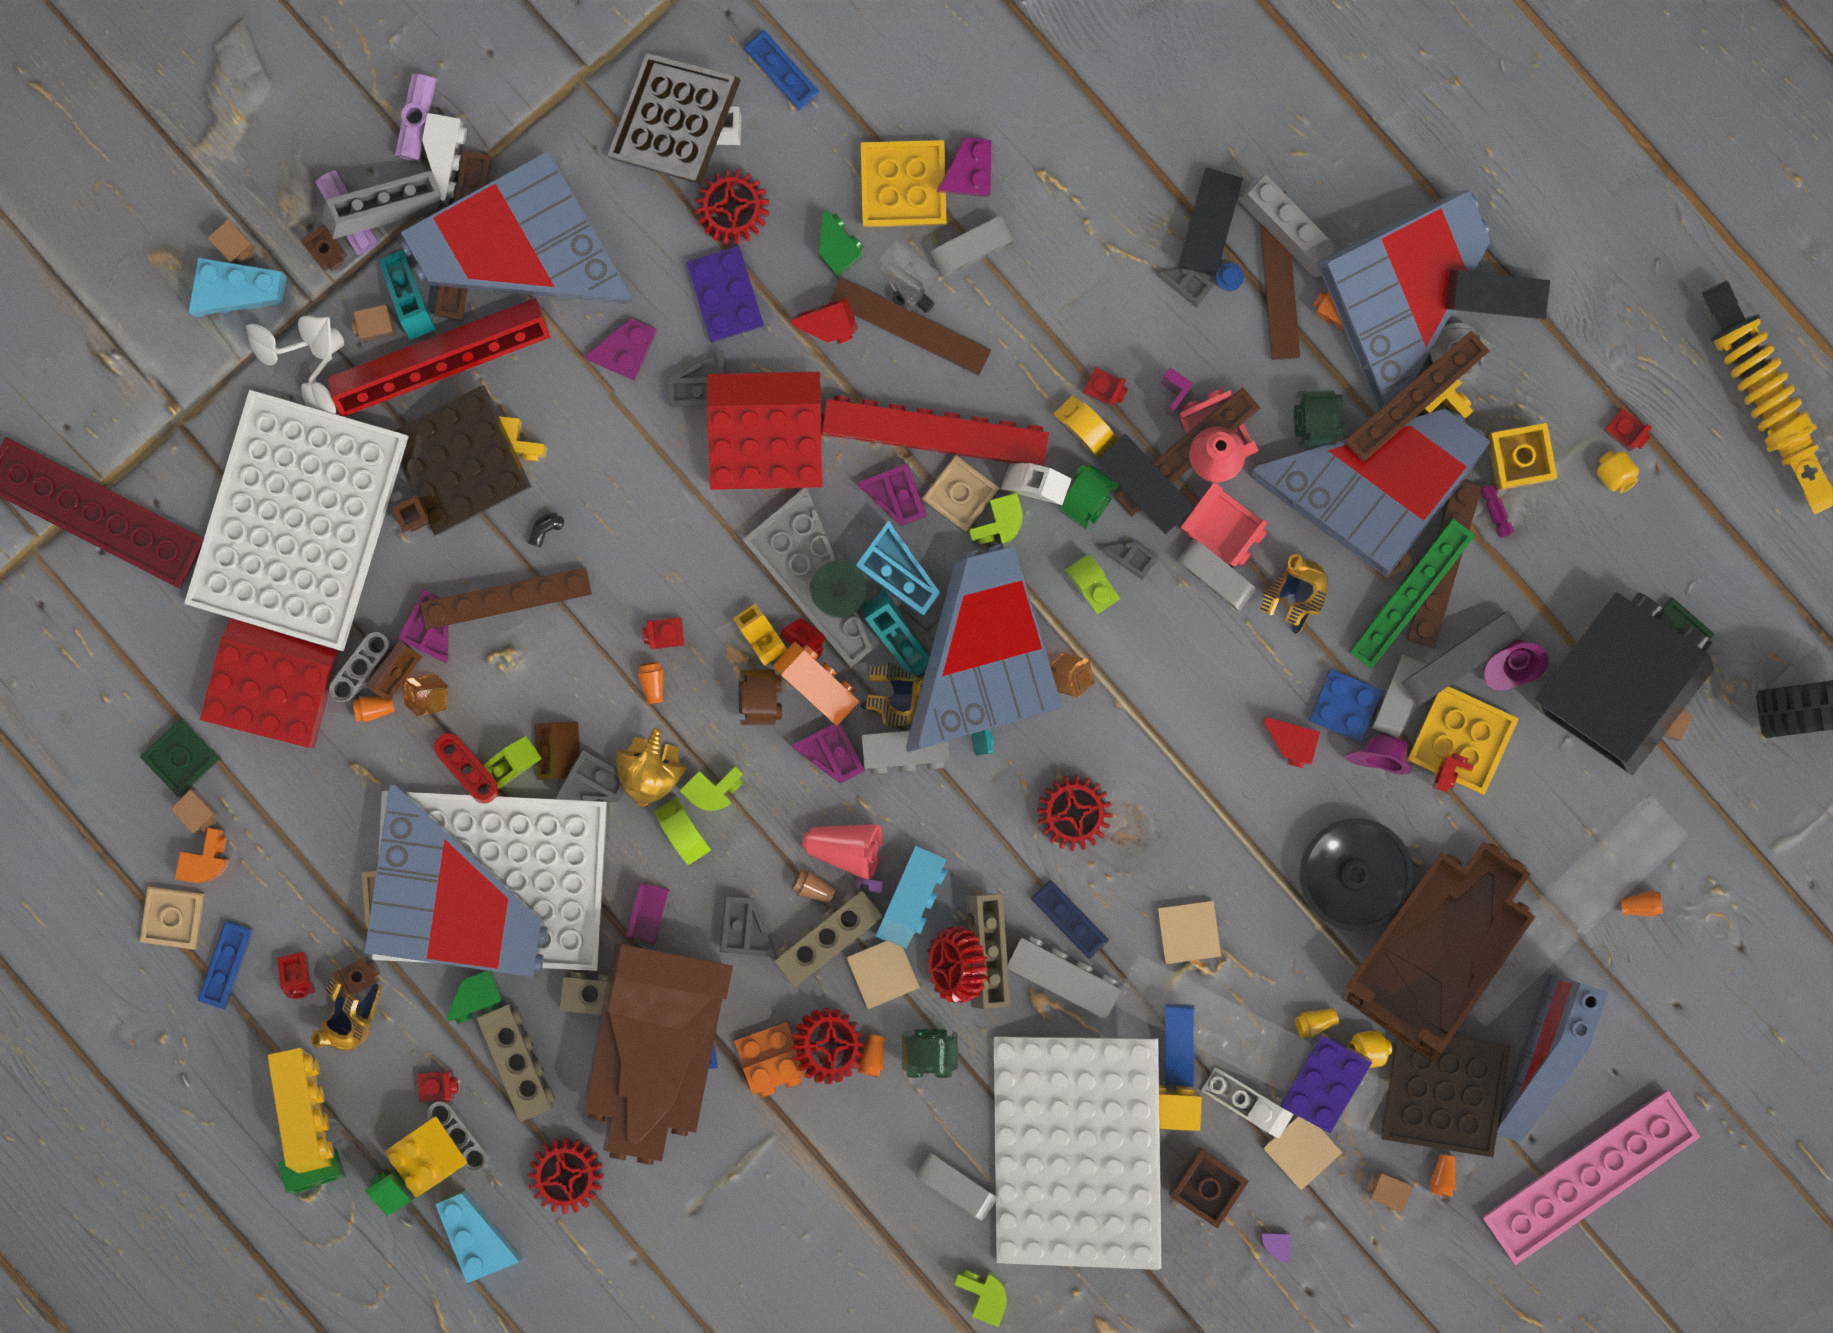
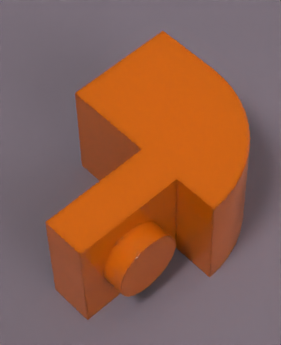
(206, 866)

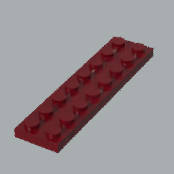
(97, 514)

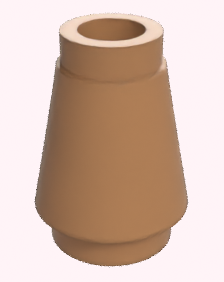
(812, 887)

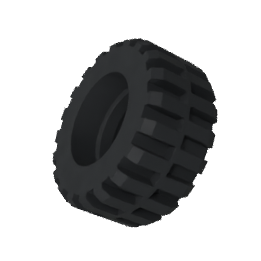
(1796, 709)

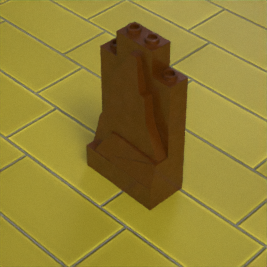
(1443, 949)
(653, 1048)

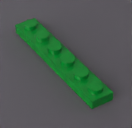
(1411, 593)

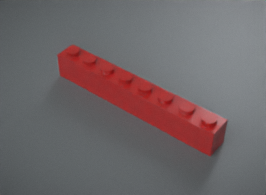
(438, 357)
(934, 433)

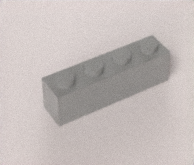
(381, 204)
(1287, 223)
(1063, 977)

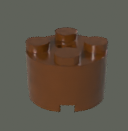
(759, 697)

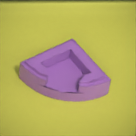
(871, 885)
(1277, 1245)

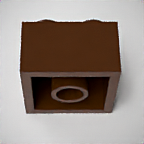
(1208, 1187)

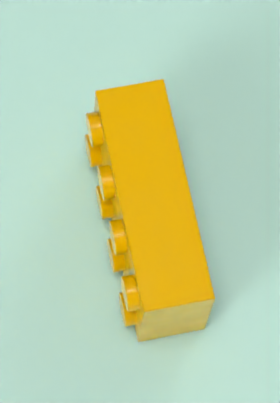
(300, 1110)

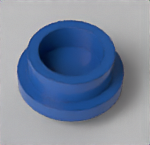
(1229, 277)

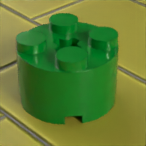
(1087, 496)

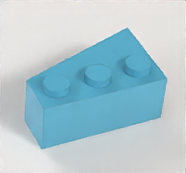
(231, 287)
(898, 572)
(912, 897)
(474, 1237)

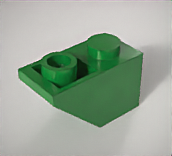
(836, 247)
(475, 994)
(389, 1191)

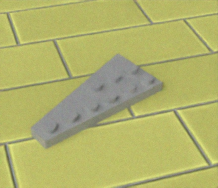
(792, 550)

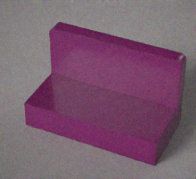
(1177, 384)
(647, 913)

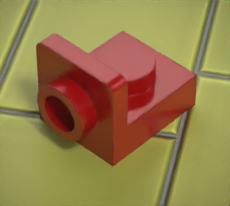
(1105, 387)
(1628, 430)
(664, 633)
(803, 635)
(1446, 774)
(295, 975)
(437, 1086)

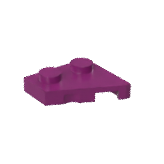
(969, 170)
(624, 349)
(896, 494)
(414, 633)
(831, 752)

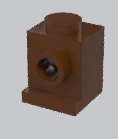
(317, 239)
(411, 514)
(369, 976)

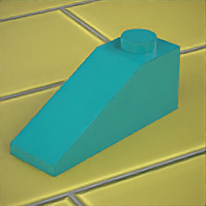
(406, 295)
(896, 633)

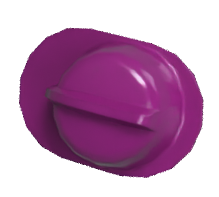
(1515, 665)
(1383, 753)

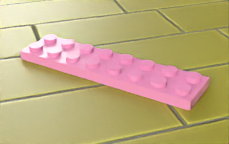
(1591, 1177)

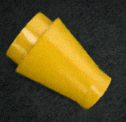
(1314, 1022)

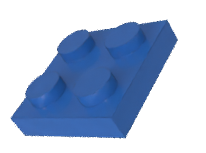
(1345, 705)

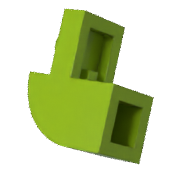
(1007, 518)
(1092, 583)
(712, 797)
(682, 831)
(991, 1295)

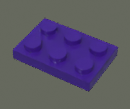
(725, 294)
(1326, 1083)

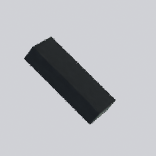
(1210, 222)
(1497, 294)
(1145, 484)

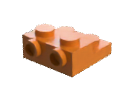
(768, 1059)

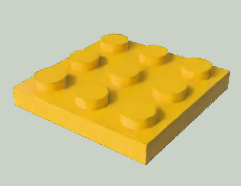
(903, 183)
(1466, 728)

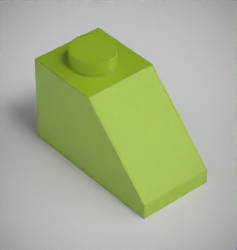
(512, 761)

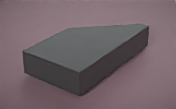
(1187, 283)
(1132, 557)

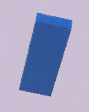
(781, 70)
(225, 964)
(1179, 1044)

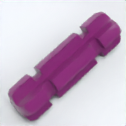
(1497, 510)

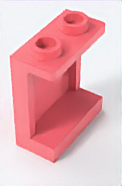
(1195, 413)
(1224, 526)

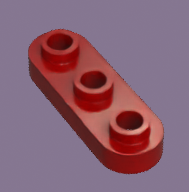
(462, 758)

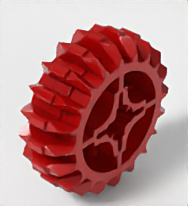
(719, 208)
(1098, 807)
(957, 964)
(826, 1035)
(562, 1163)

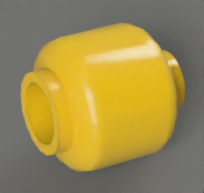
(1617, 471)
(1372, 1045)

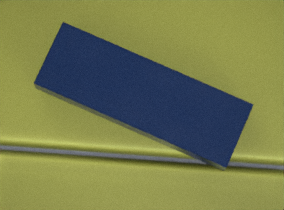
(1069, 919)

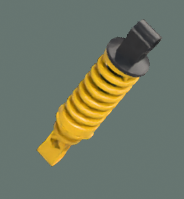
(1788, 429)

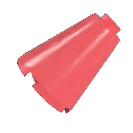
(1216, 464)
(846, 847)

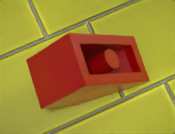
(828, 321)
(1292, 741)

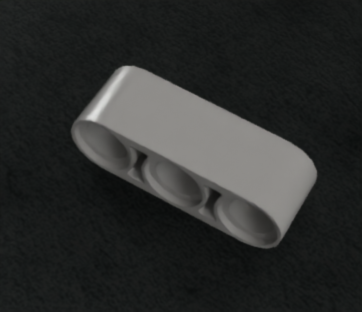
(972, 246)
(1216, 574)
(348, 673)
(1396, 700)
(472, 1140)
(956, 1186)

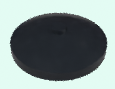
(1356, 874)

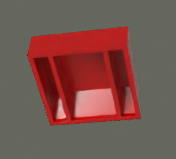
(764, 430)
(269, 684)

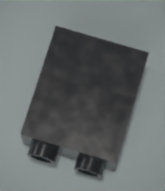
(1626, 680)

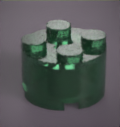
(1318, 418)
(832, 574)
(929, 1053)

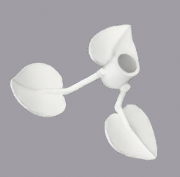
(322, 342)

